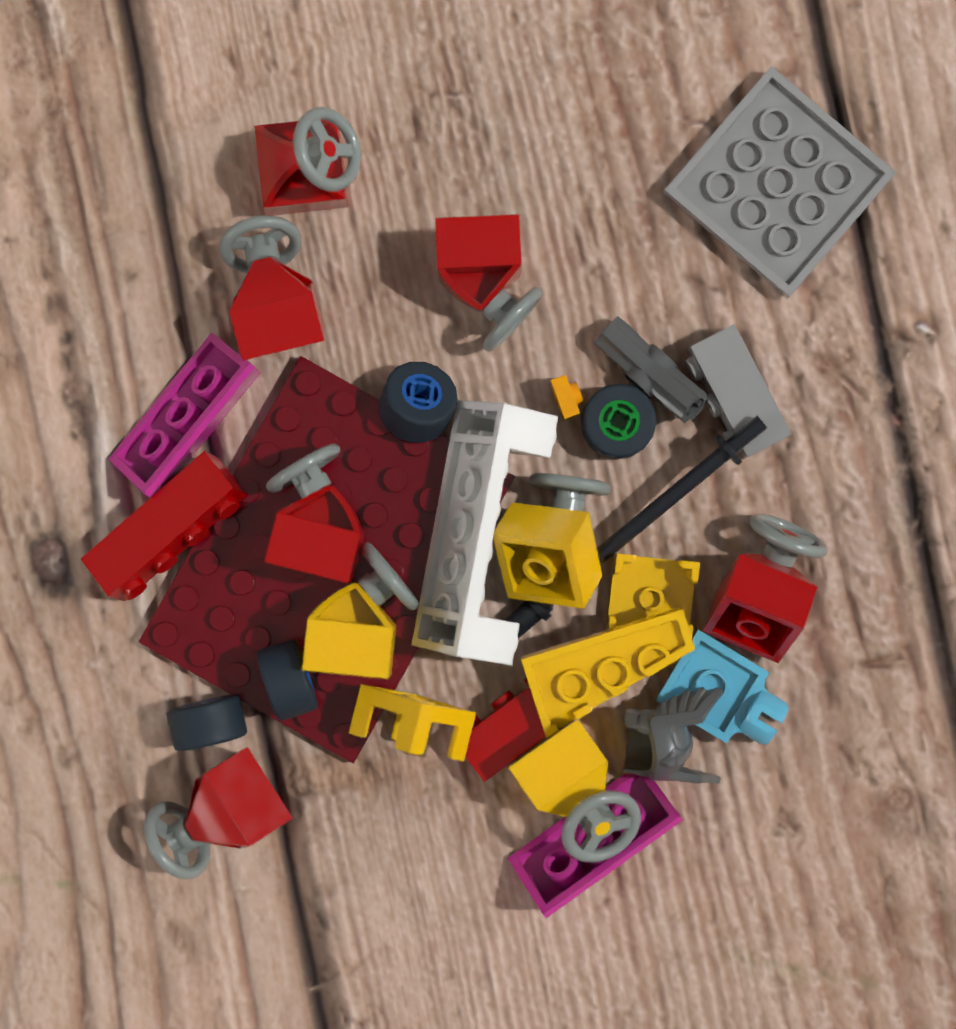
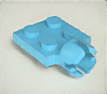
(742, 686)

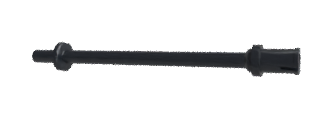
(532, 612)

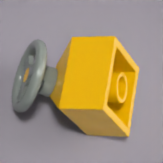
(551, 550)
(351, 629)
(569, 780)

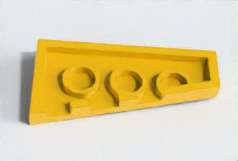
(592, 669)

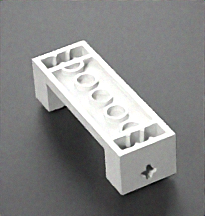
(465, 528)

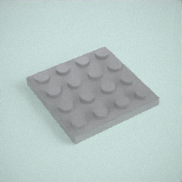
(779, 182)

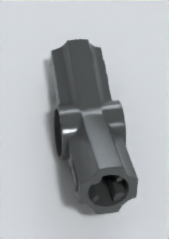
(651, 370)

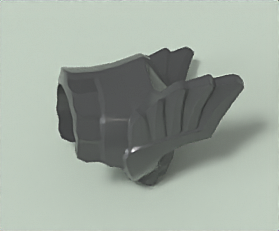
(661, 741)

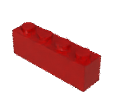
(164, 527)
(504, 732)

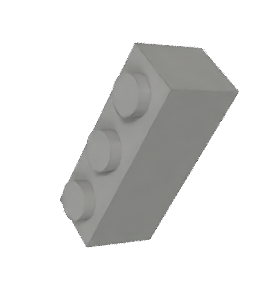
(735, 388)

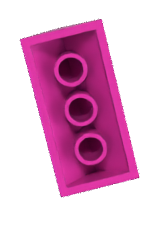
(184, 415)
(558, 878)

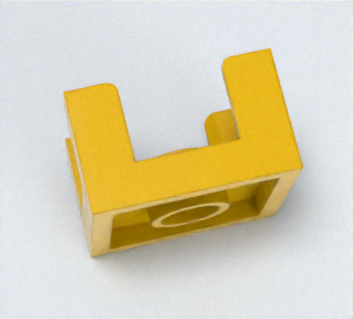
(649, 587)
(413, 719)

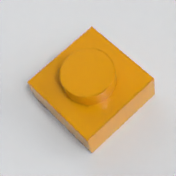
(567, 397)

